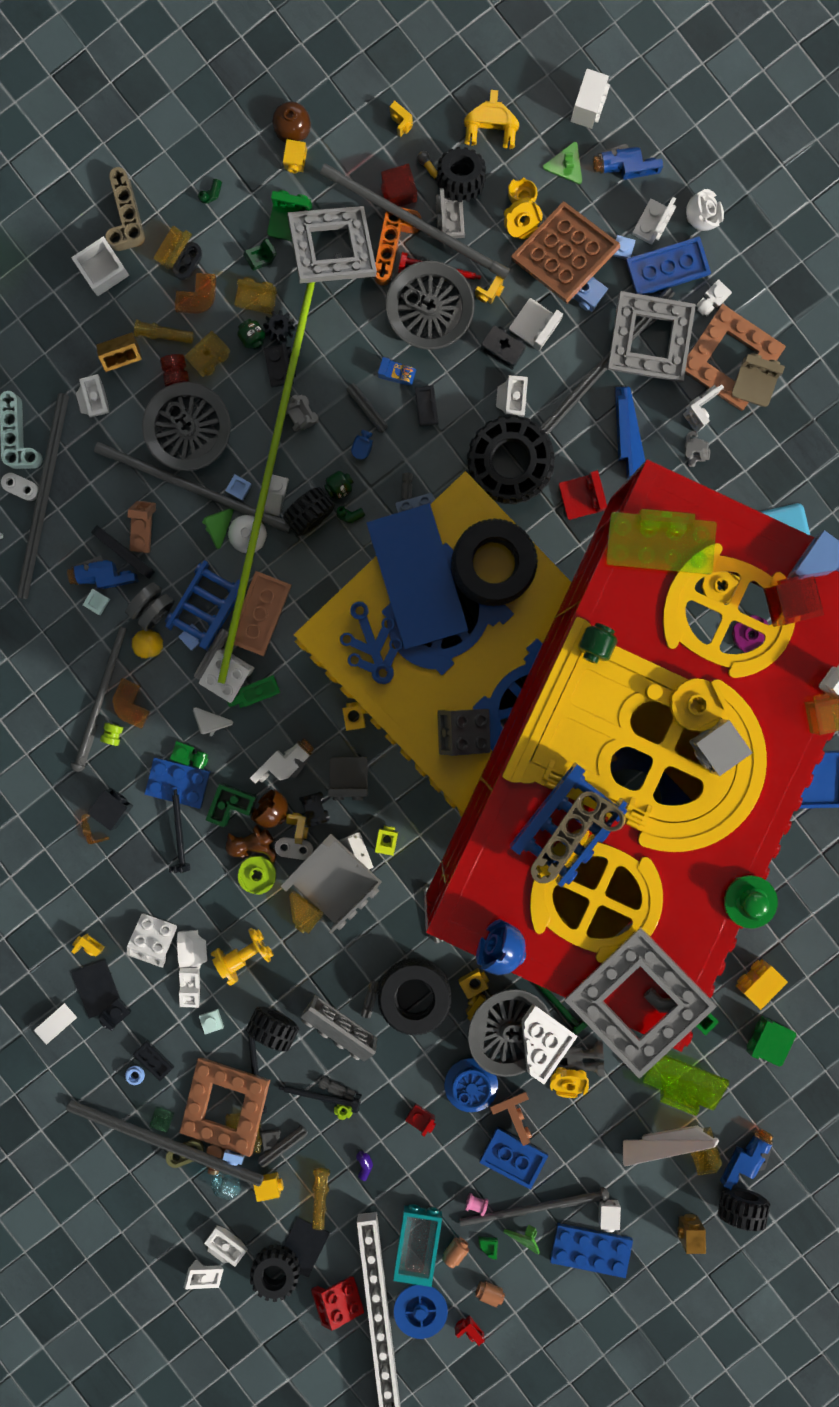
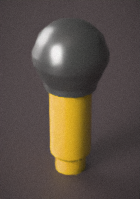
(424, 159)

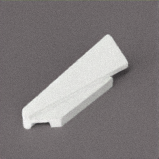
(666, 1144)

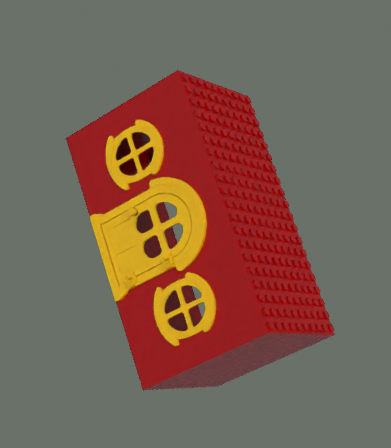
(675, 852)

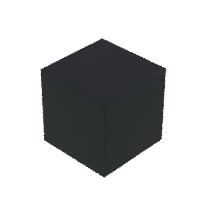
(110, 809)

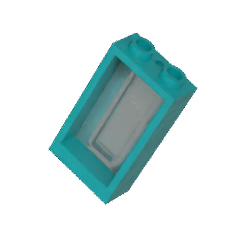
(418, 1245)

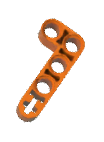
(391, 246)

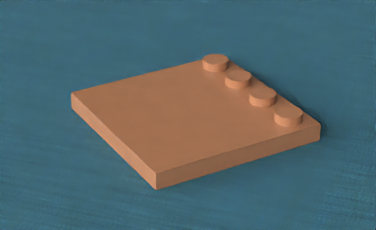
(565, 252)

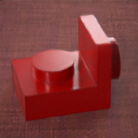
(421, 1119)
(471, 1328)

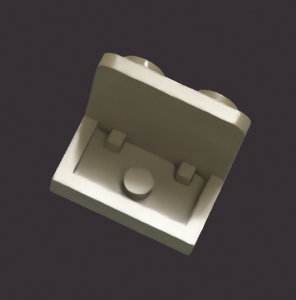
(757, 380)

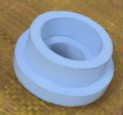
(132, 1080)

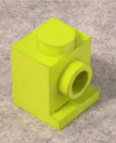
(383, 847)

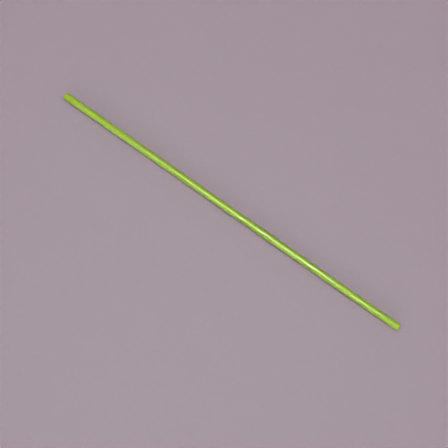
(266, 483)

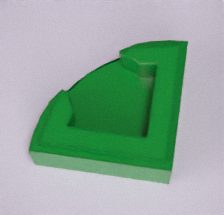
(489, 1246)

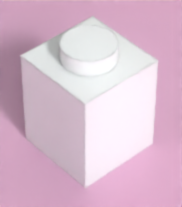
(609, 1215)

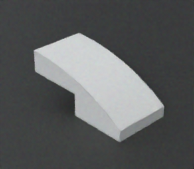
(189, 987)
(55, 1024)

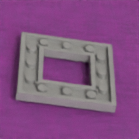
(313, 270)
(677, 312)
(689, 1011)

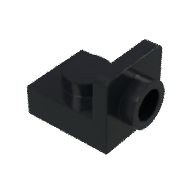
(114, 1014)

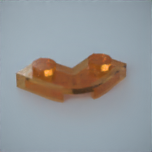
(199, 300)
(124, 706)

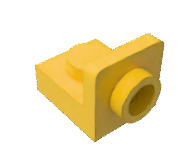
(401, 116)
(90, 945)

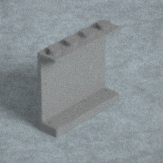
(334, 881)

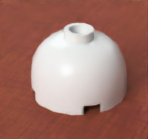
(704, 211)
(240, 533)

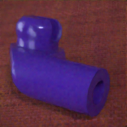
(366, 1164)

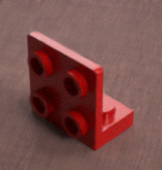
(583, 496)
(337, 1303)

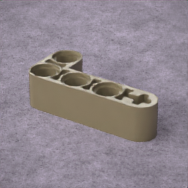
(124, 208)
(572, 840)

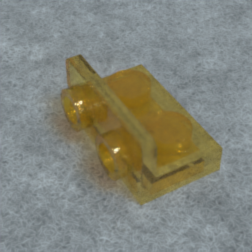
(172, 247)
(255, 295)

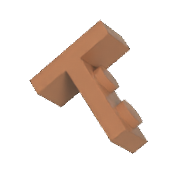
(141, 525)
(516, 1115)

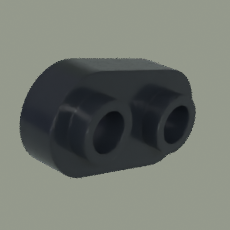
(186, 261)

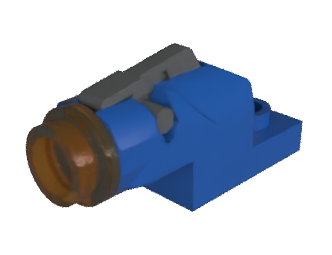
(628, 161)
(101, 572)
(748, 1161)

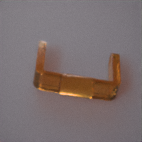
(87, 832)

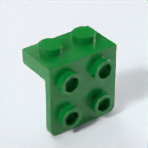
(282, 204)
(771, 1041)

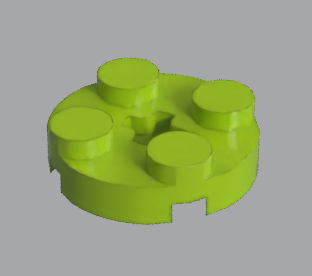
(247, 869)

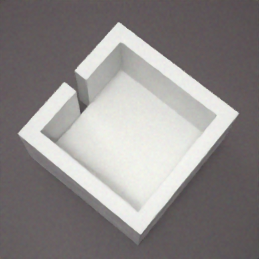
(590, 99)
(100, 266)

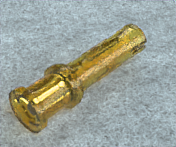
(155, 331)
(320, 1190)

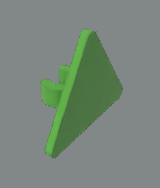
(566, 164)
(217, 526)
(527, 1239)

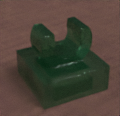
(161, 1119)

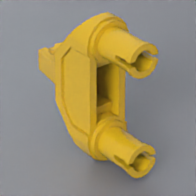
(491, 116)

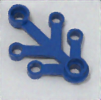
(372, 646)

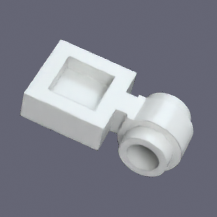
(715, 296)

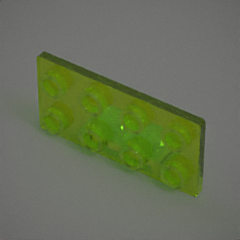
(661, 541)
(685, 1085)

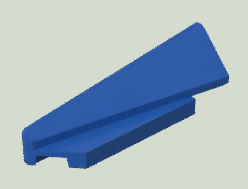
(628, 433)

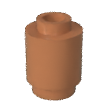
(455, 1252)
(490, 1293)

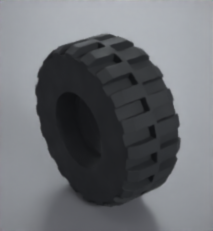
(511, 430)

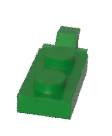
(256, 692)

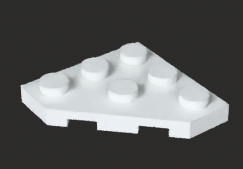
(544, 1043)

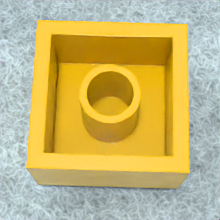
(761, 983)

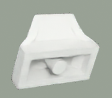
(512, 395)
(92, 396)
(191, 949)
(225, 1246)

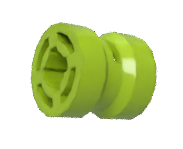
(111, 734)

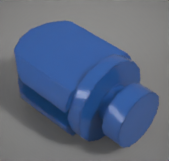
(362, 445)

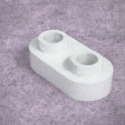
(19, 486)
(293, 849)

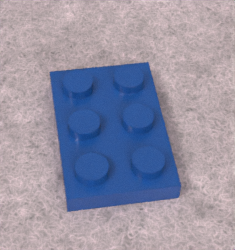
(169, 775)
(512, 1159)

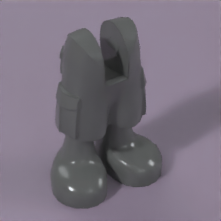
(574, 1059)

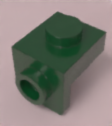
(260, 255)

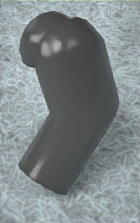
(661, 1004)

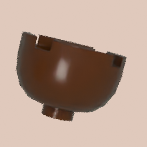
(291, 121)
(271, 809)

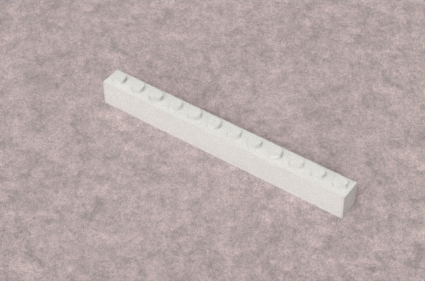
(378, 1310)

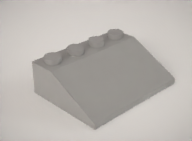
(339, 1028)

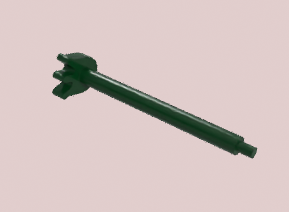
(577, 1026)

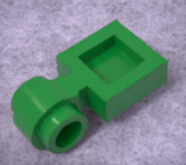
(184, 754)

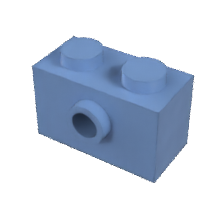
(590, 294)

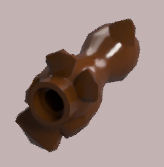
(255, 842)

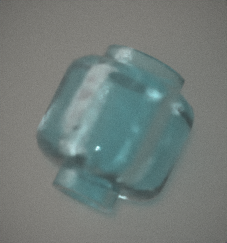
(225, 1186)

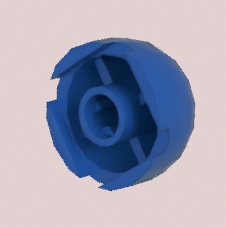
(502, 949)

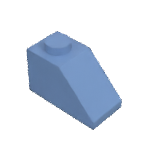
(819, 557)

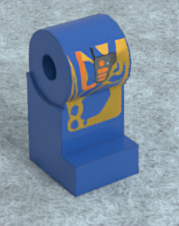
(396, 372)

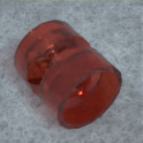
(174, 367)

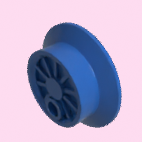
(470, 1086)
(420, 1311)

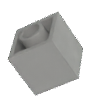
(720, 747)

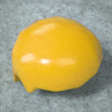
(522, 189)
(147, 644)

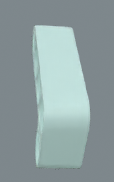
(6, 431)

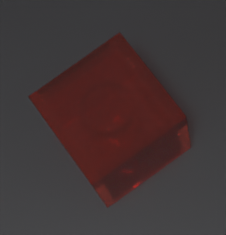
(399, 185)
(793, 600)

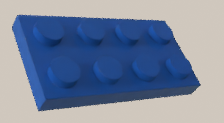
(668, 266)
(591, 1250)

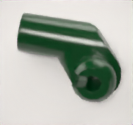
(212, 194)
(349, 516)

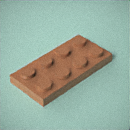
(261, 612)

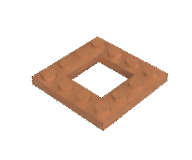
(741, 329)
(255, 1090)

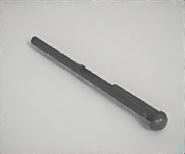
(91, 728)
(523, 1210)

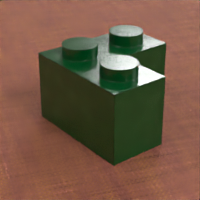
(228, 799)

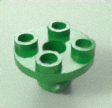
(750, 901)

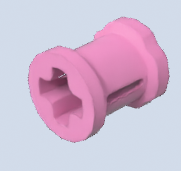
(476, 1204)

